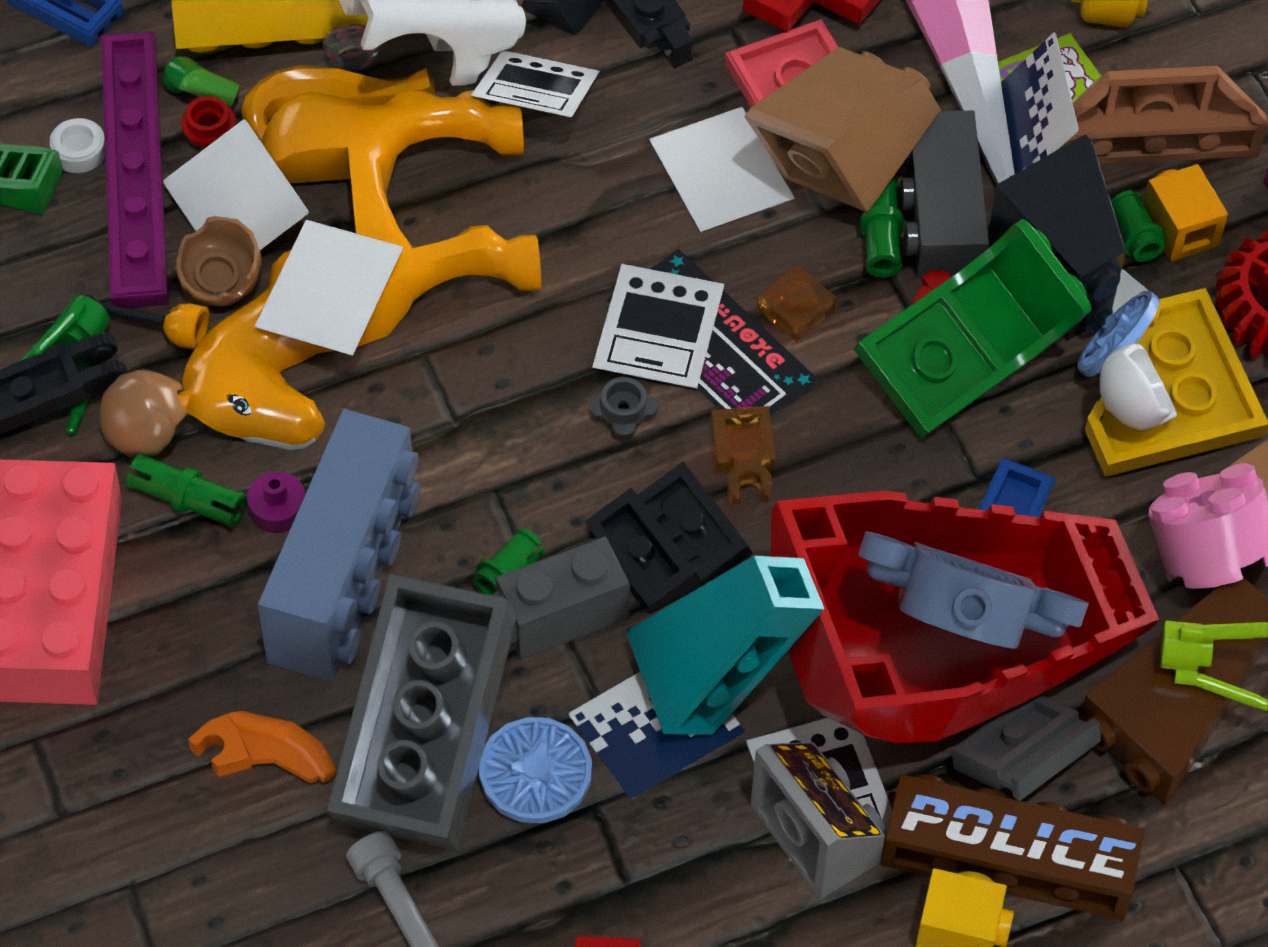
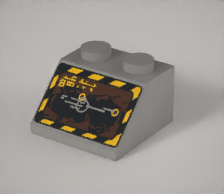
(815, 815)

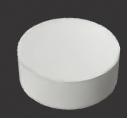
(79, 144)

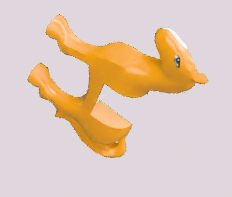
(352, 128)

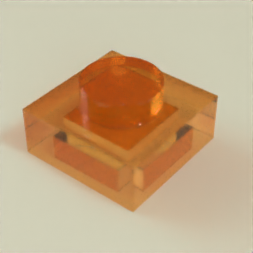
(796, 303)

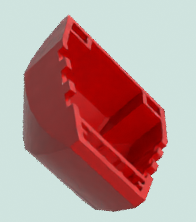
(922, 683)

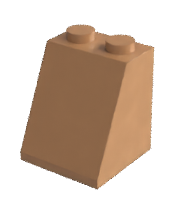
(845, 125)

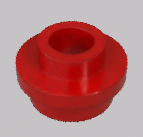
(203, 112)

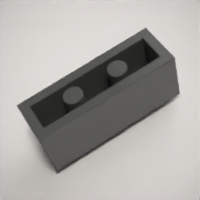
(945, 196)

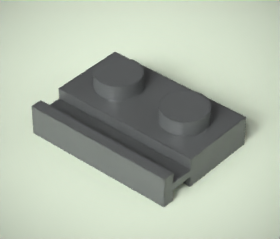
(1026, 746)

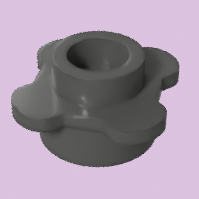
(623, 392)

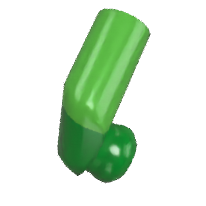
(188, 76)

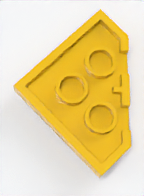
(1203, 382)

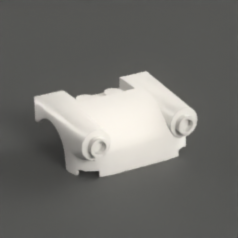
(463, 26)

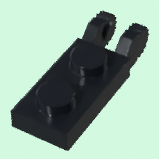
(53, 380)

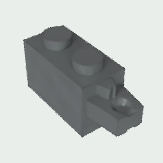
(565, 597)

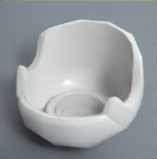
(1134, 389)

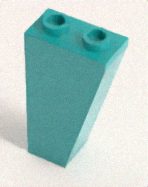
(722, 641)

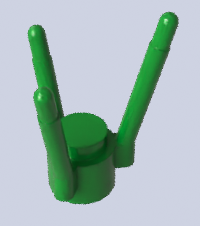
(77, 321)

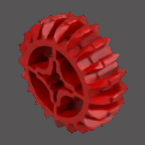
(1244, 295)

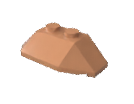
(1168, 116)

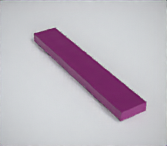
(134, 171)

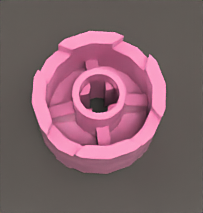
(1211, 525)

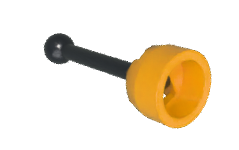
(183, 325)

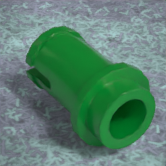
(1141, 236)
(512, 556)

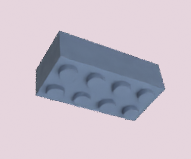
(339, 546)

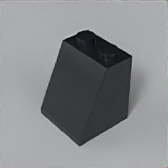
(1072, 208)

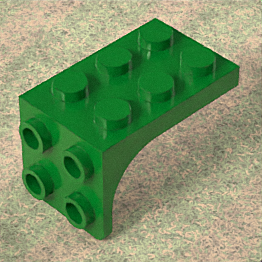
(975, 329)

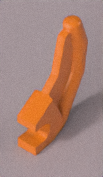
(263, 740)

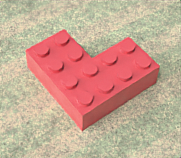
(55, 577)

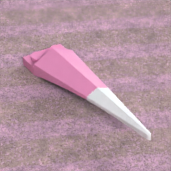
(966, 52)

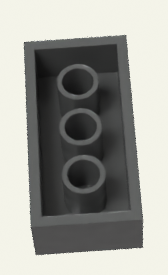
(423, 712)

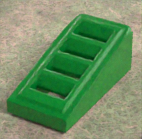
(44, 171)

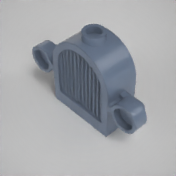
(968, 594)

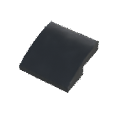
(669, 537)

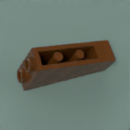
(1163, 725)

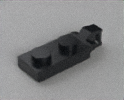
(656, 24)

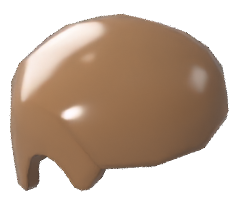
(219, 262)
(141, 412)

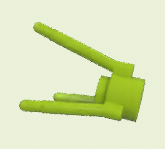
(1191, 645)

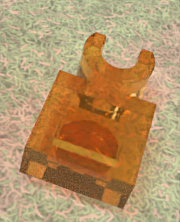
(745, 447)

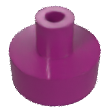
(275, 501)

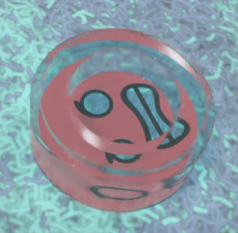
(344, 50)

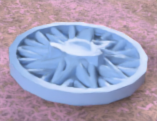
(1121, 329)
(535, 770)

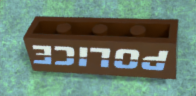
(1028, 846)

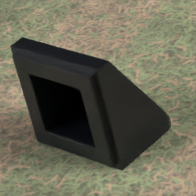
(563, 14)

